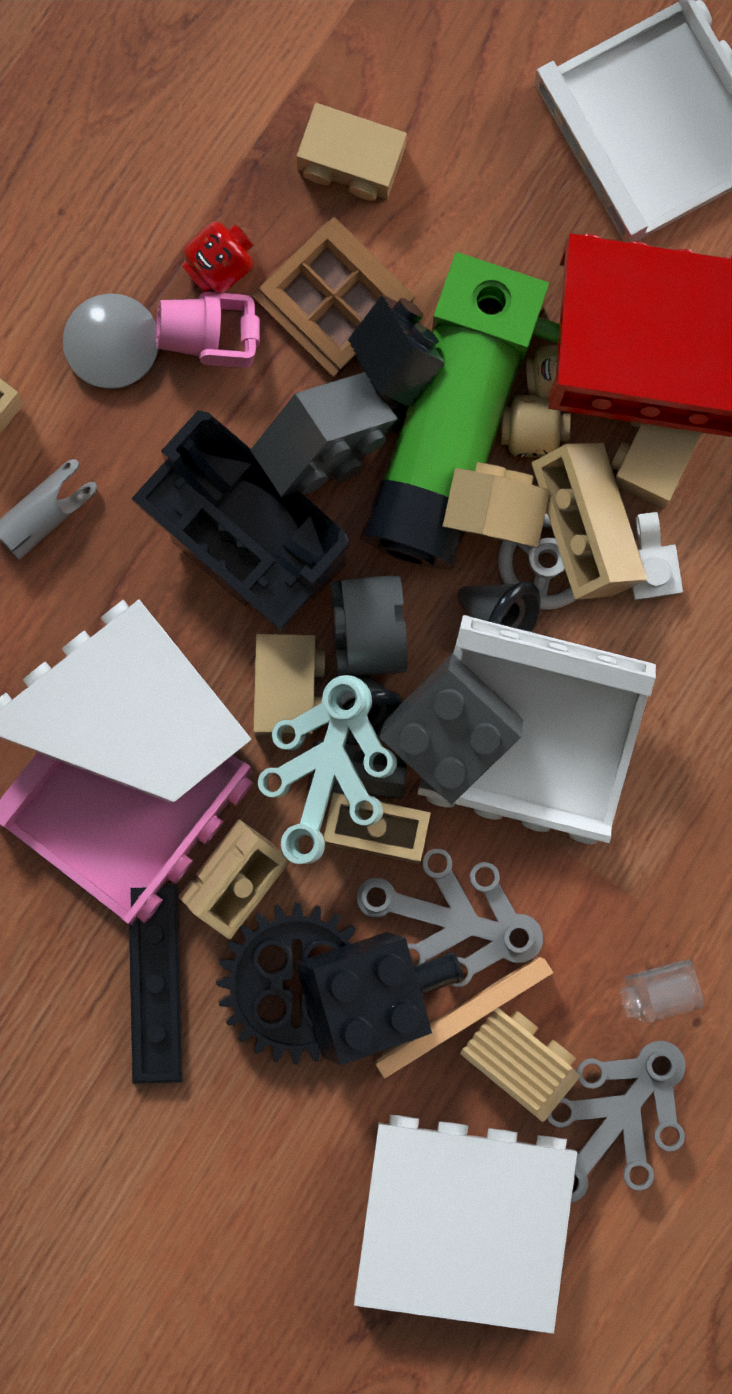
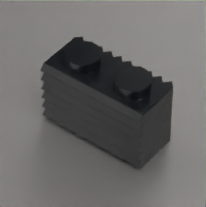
(396, 349)

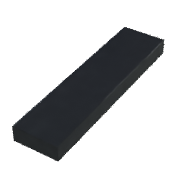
(156, 992)

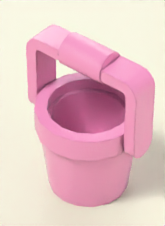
(194, 328)

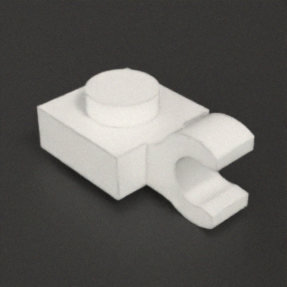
(658, 561)

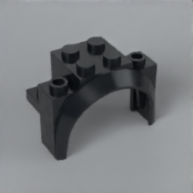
(238, 525)

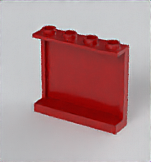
(645, 335)

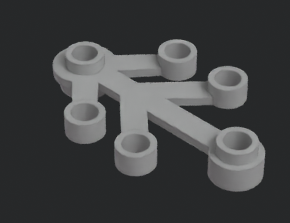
(461, 919)
(624, 1111)

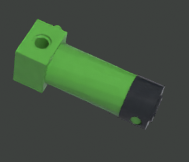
(459, 409)

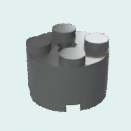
(369, 626)

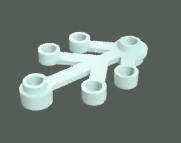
(328, 761)

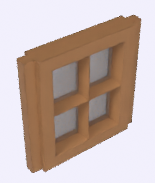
(327, 293)

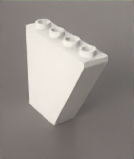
(125, 709)

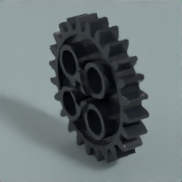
(251, 983)

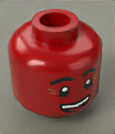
(218, 257)

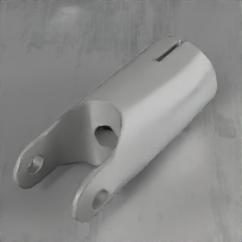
(41, 511)

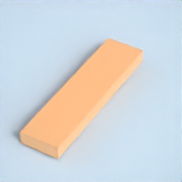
(465, 1015)

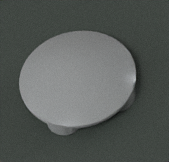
(110, 341)

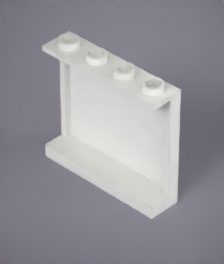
(649, 117)
(576, 731)
(466, 1225)

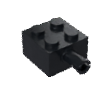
(371, 995)

